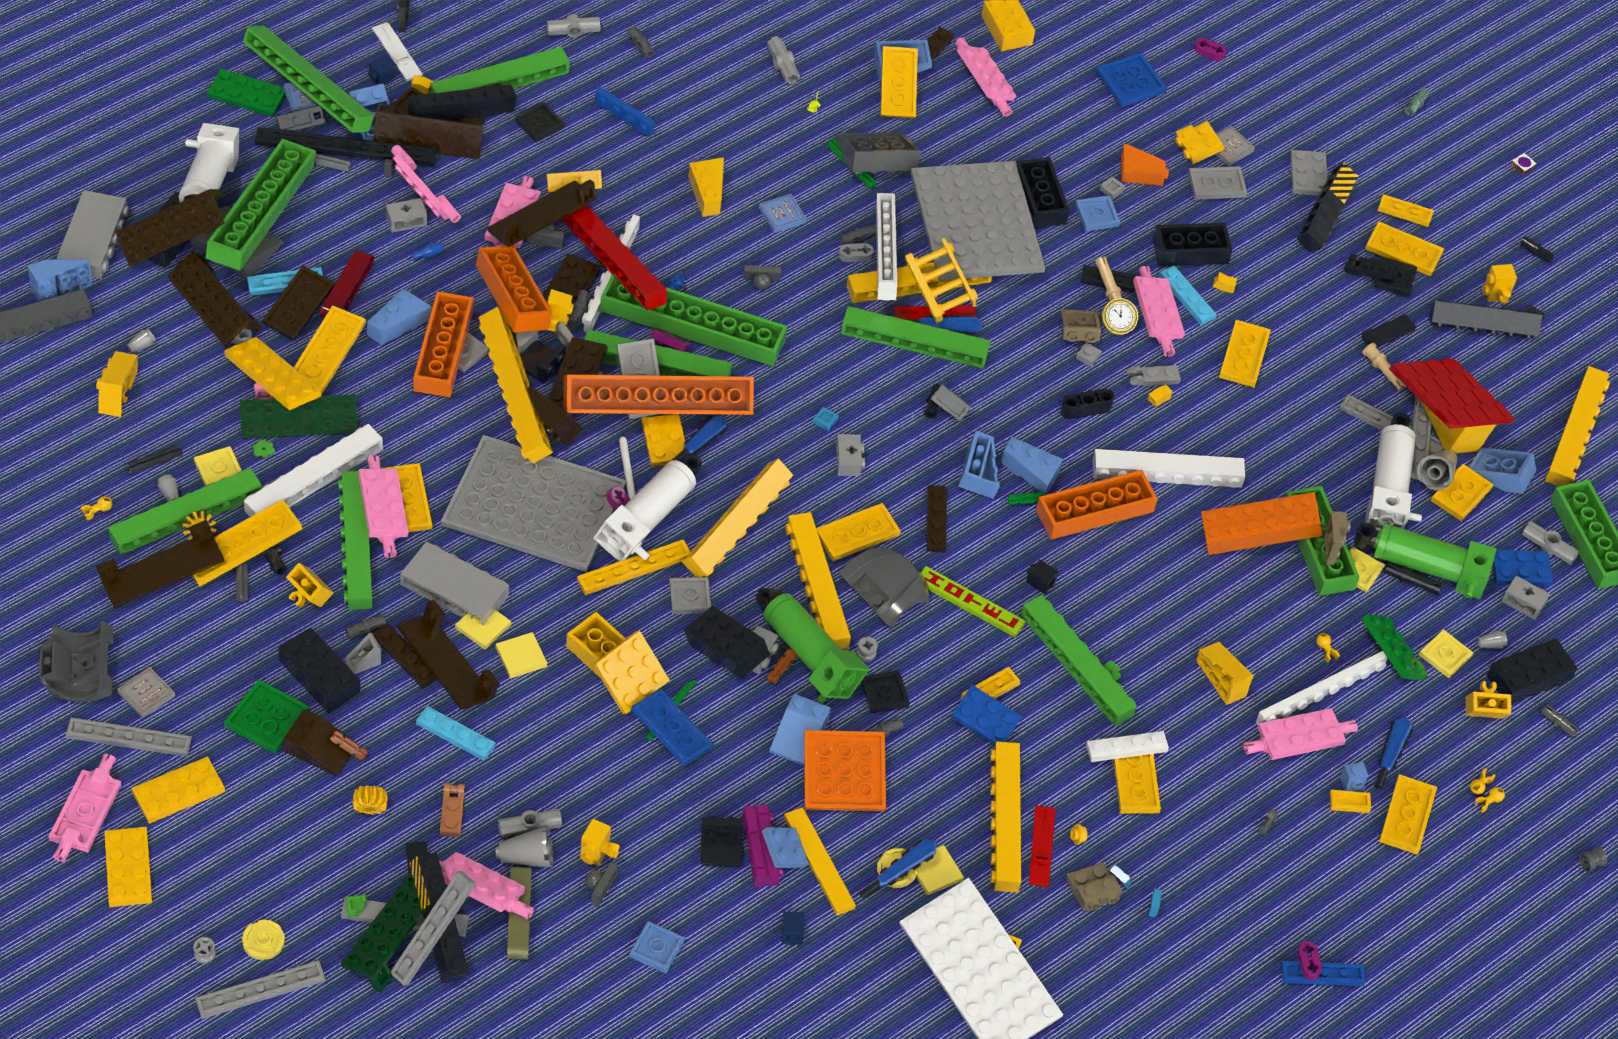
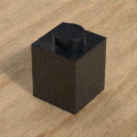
(1041, 576)

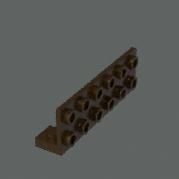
(446, 136)
(543, 212)
(171, 227)
(211, 299)
(162, 568)
(446, 660)

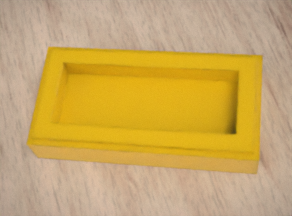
(1350, 801)

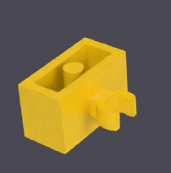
(1499, 283)
(560, 306)
(308, 586)
(1488, 703)
(596, 843)

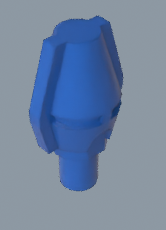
(428, 250)
(677, 281)

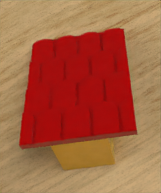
(1454, 401)

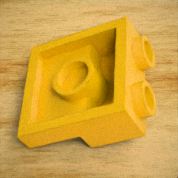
(1198, 142)

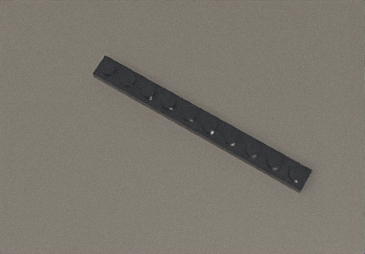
(344, 146)

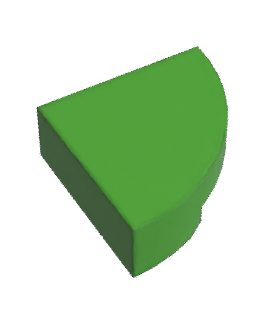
(355, 905)

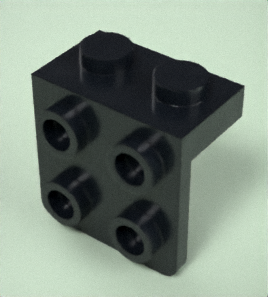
(541, 360)
(721, 841)

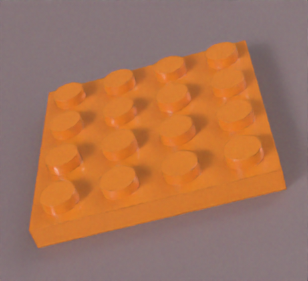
(844, 770)

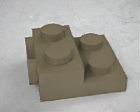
(1080, 325)
(1335, 535)
(1094, 887)

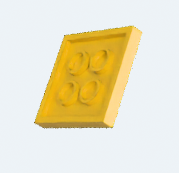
(631, 672)

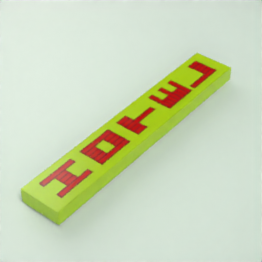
(972, 602)

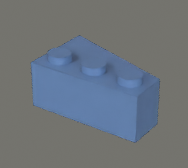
(397, 316)
(1032, 464)
(979, 467)

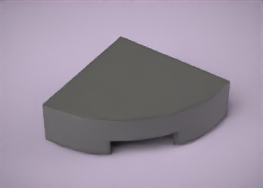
(388, 167)
(1271, 816)

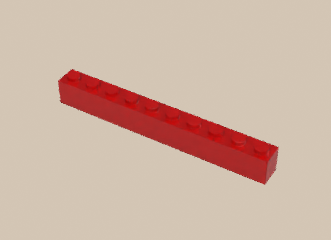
(617, 258)

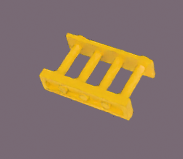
(931, 294)

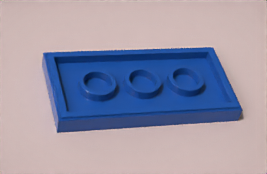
(672, 727)

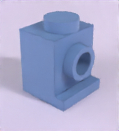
(1354, 777)

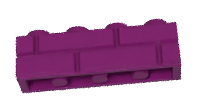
(763, 870)

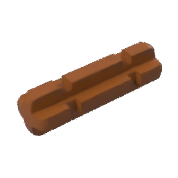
(781, 666)
(349, 745)

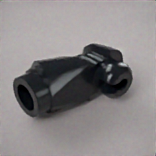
(275, 561)

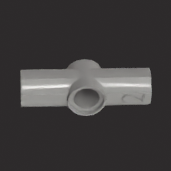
(573, 26)
(783, 60)
(1551, 542)
(518, 824)

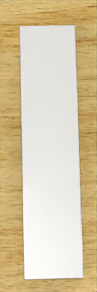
(397, 51)

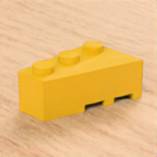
(706, 182)
(115, 382)
(1225, 672)

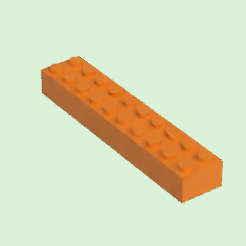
(658, 394)

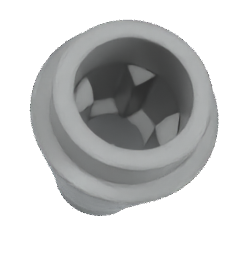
(141, 341)
(168, 487)
(1493, 640)

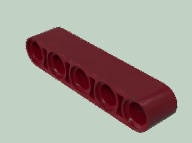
(348, 282)

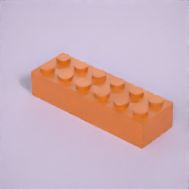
(513, 289)
(443, 344)
(1096, 504)
(1261, 523)

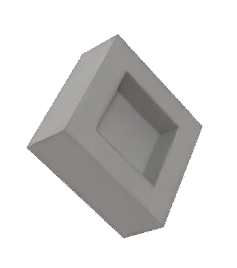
(1112, 187)
(1088, 354)

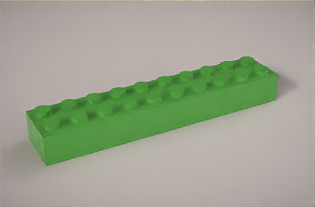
(260, 204)
(701, 322)

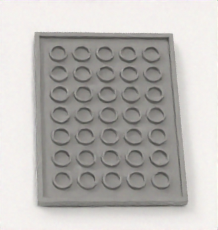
(982, 216)
(532, 507)

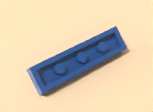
(624, 111)
(1331, 974)

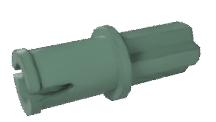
(1417, 102)

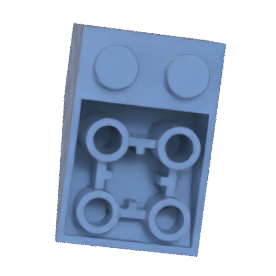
(370, 99)
(58, 277)

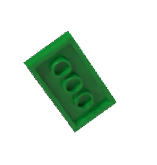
(246, 92)
(1394, 647)

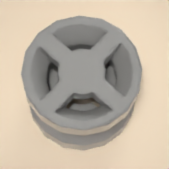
(865, 654)
(206, 945)

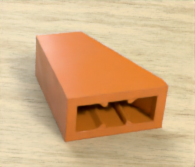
(1142, 167)

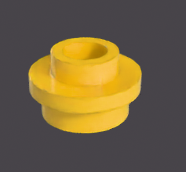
(1078, 834)

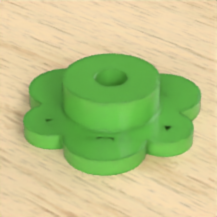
(263, 449)
(1110, 665)

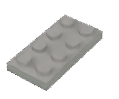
(638, 359)

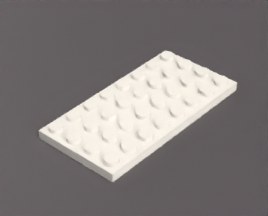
(980, 966)

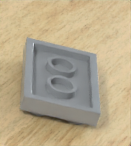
(1308, 172)
(1217, 182)

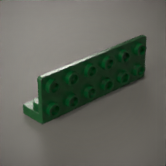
(317, 417)
(385, 935)

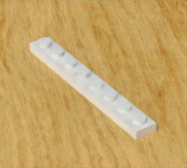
(590, 318)
(1328, 686)

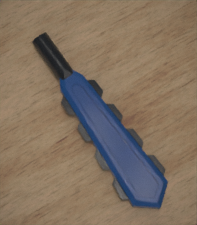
(966, 324)
(713, 426)
(1396, 740)
(911, 860)

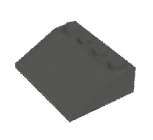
(878, 152)
(263, 252)

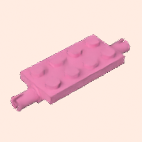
(987, 75)
(511, 200)
(439, 205)
(1159, 309)
(383, 504)
(1300, 734)
(85, 809)
(490, 886)

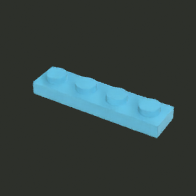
(272, 282)
(1188, 296)
(455, 733)

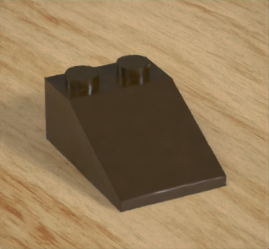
(557, 420)
(311, 743)

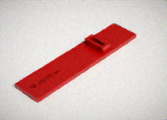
(918, 312)
(1042, 846)

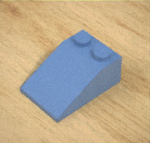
(923, 61)
(1505, 468)
(799, 716)

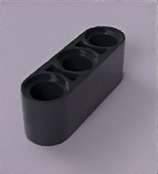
(1087, 403)

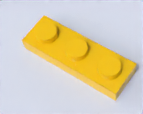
(558, 180)
(1405, 210)
(998, 683)

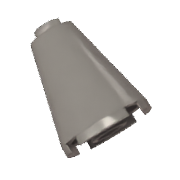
(1437, 469)
(527, 849)

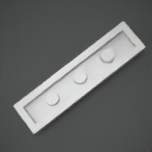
(1127, 746)

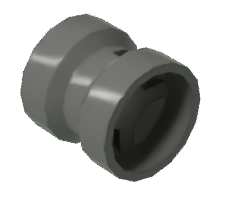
(1593, 859)

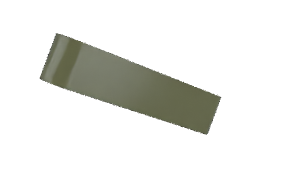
(519, 926)

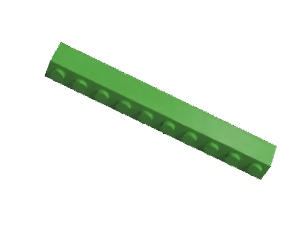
(308, 79)

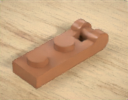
(452, 810)

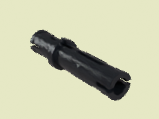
(1413, 578)

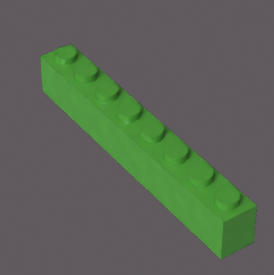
(514, 72)
(915, 337)
(670, 361)
(170, 516)
(355, 545)
(1078, 660)

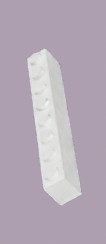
(886, 246)
(1170, 467)
(317, 471)

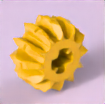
(195, 520)
(370, 800)

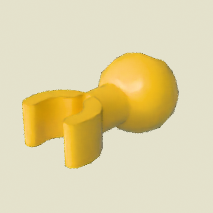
(104, 504)
(1324, 641)
(1478, 785)
(1494, 796)

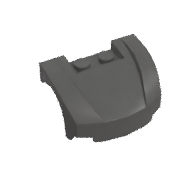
(886, 582)
(77, 664)

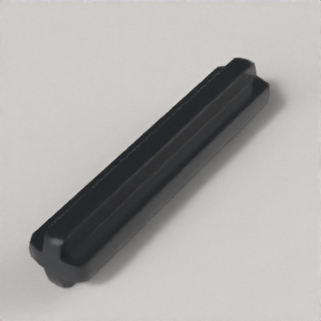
(154, 459)

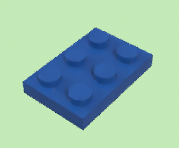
(1528, 565)
(986, 716)

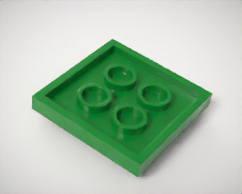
(265, 716)

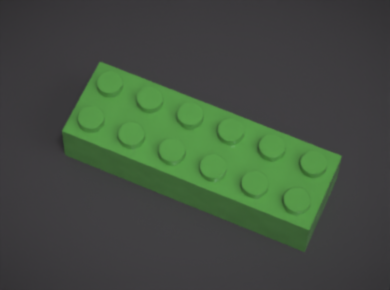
(1589, 530)
(1327, 578)

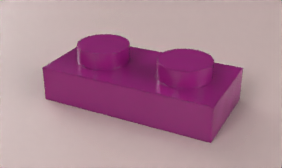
(663, 337)

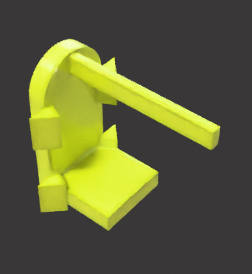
(813, 105)

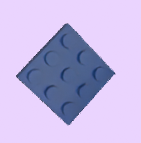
(1131, 79)

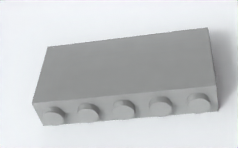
(94, 230)
(454, 583)

